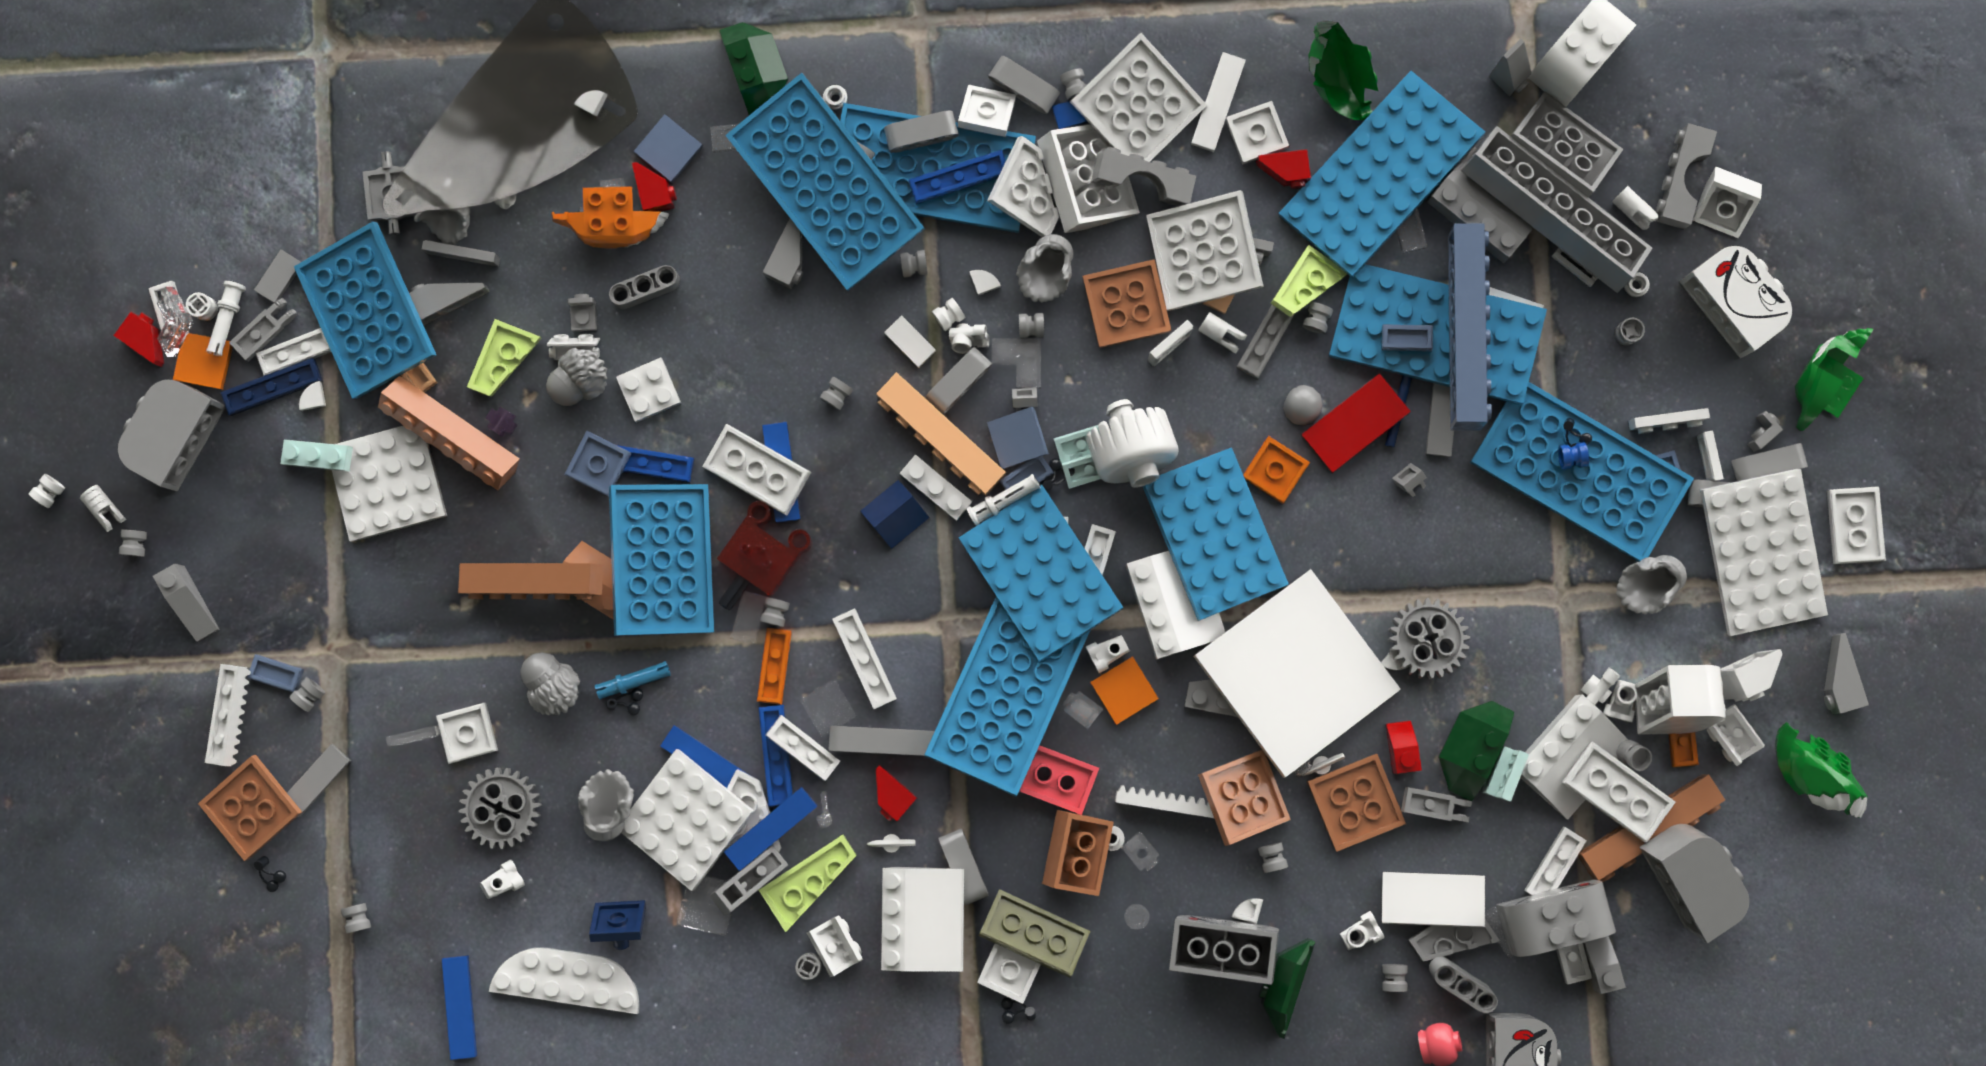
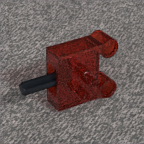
(758, 557)

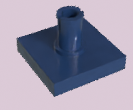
(617, 922)

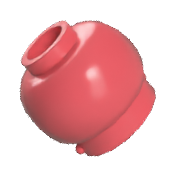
(1439, 1044)

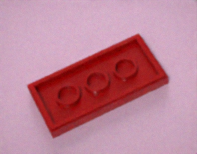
(1356, 423)

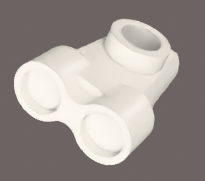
(965, 336)
(1103, 656)
(1598, 689)
(1619, 707)
(506, 877)
(1367, 930)

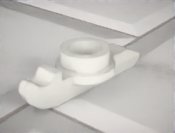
(1323, 764)
(891, 843)

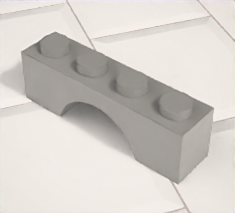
(1172, 185)
(1678, 205)

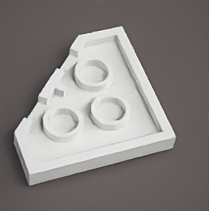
(1025, 189)
(751, 793)

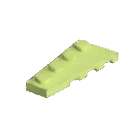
(801, 885)

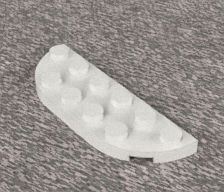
(567, 979)

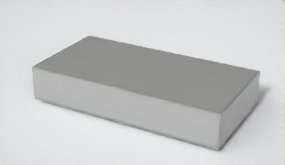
(277, 276)

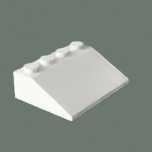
(1070, 165)
(1167, 609)
(1560, 748)
(922, 919)

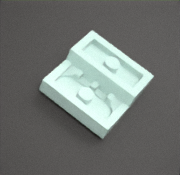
(1075, 453)
(1505, 774)

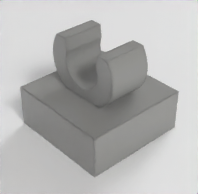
(1262, 248)
(1024, 398)
(1410, 478)

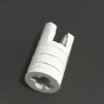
(1635, 208)
(1216, 329)
(100, 504)

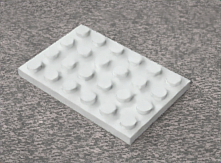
(1764, 552)

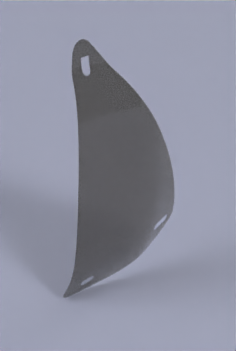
(519, 116)

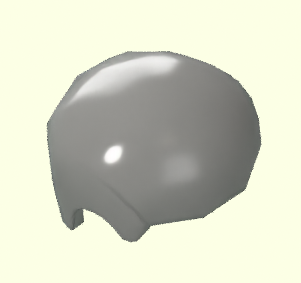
(1303, 405)

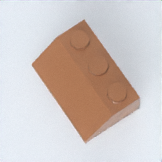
(586, 554)
(1077, 853)

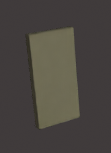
(1034, 933)

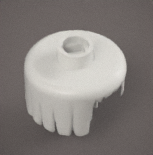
(1134, 445)

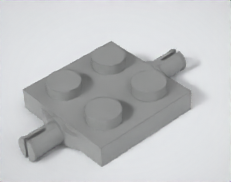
(377, 186)

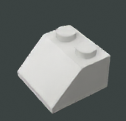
(1727, 202)

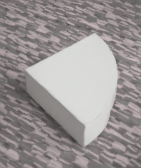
(591, 101)
(984, 281)
(312, 397)
(1389, 663)
(1248, 910)

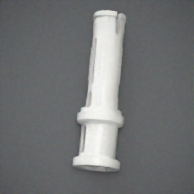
(227, 307)
(990, 506)

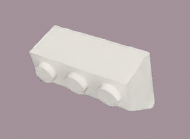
(1750, 676)

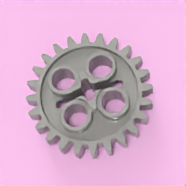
(1407, 644)
(491, 828)

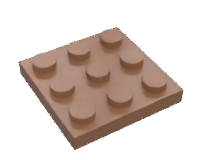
(1126, 303)
(1244, 797)
(1356, 802)
(250, 807)

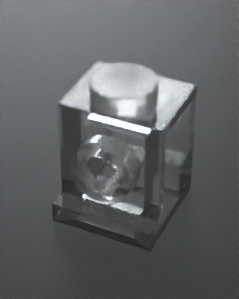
(1138, 842)

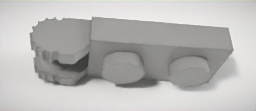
(262, 330)
(1433, 804)

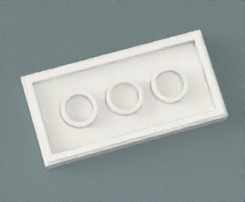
(756, 469)
(1618, 792)
(1433, 899)

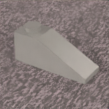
(1512, 69)
(786, 259)
(439, 299)
(186, 601)
(1843, 682)
(748, 880)
(1603, 965)

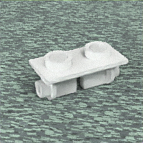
(562, 343)

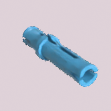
(632, 680)

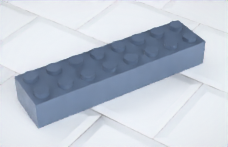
(1468, 327)

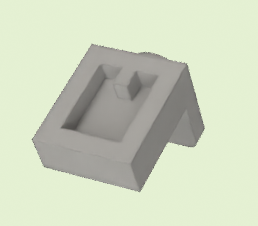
(583, 313)
(1763, 436)

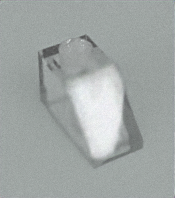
(1081, 709)

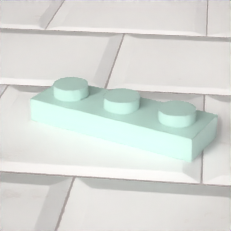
(316, 455)

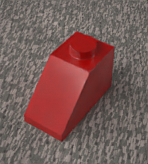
(1287, 167)
(653, 190)
(142, 337)
(1403, 747)
(892, 795)

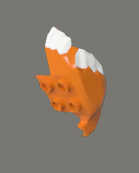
(610, 219)

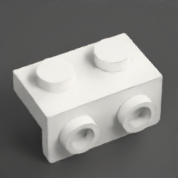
(1735, 736)
(835, 945)

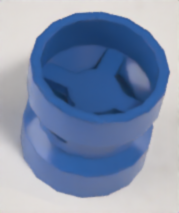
(1575, 455)

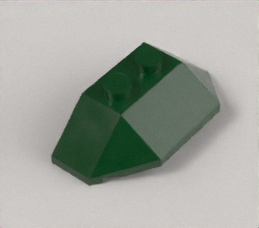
(754, 63)
(1474, 747)
(1282, 995)

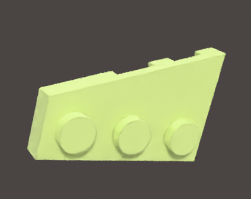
(1307, 281)
(500, 356)

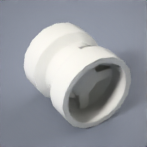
(205, 310)
(948, 314)
(46, 490)

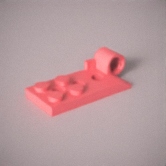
(1050, 789)

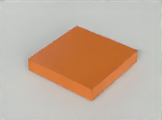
(198, 366)
(1275, 470)
(1124, 690)

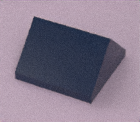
(895, 514)

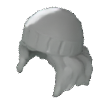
(447, 224)
(1046, 268)
(577, 377)
(1651, 583)
(549, 684)
(605, 804)

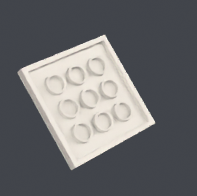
(1138, 101)
(1204, 250)
(388, 484)
(685, 819)

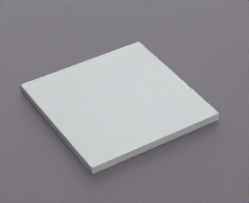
(1297, 673)

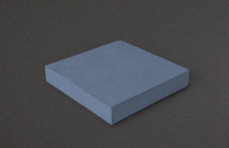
(668, 148)
(1017, 438)
(597, 463)

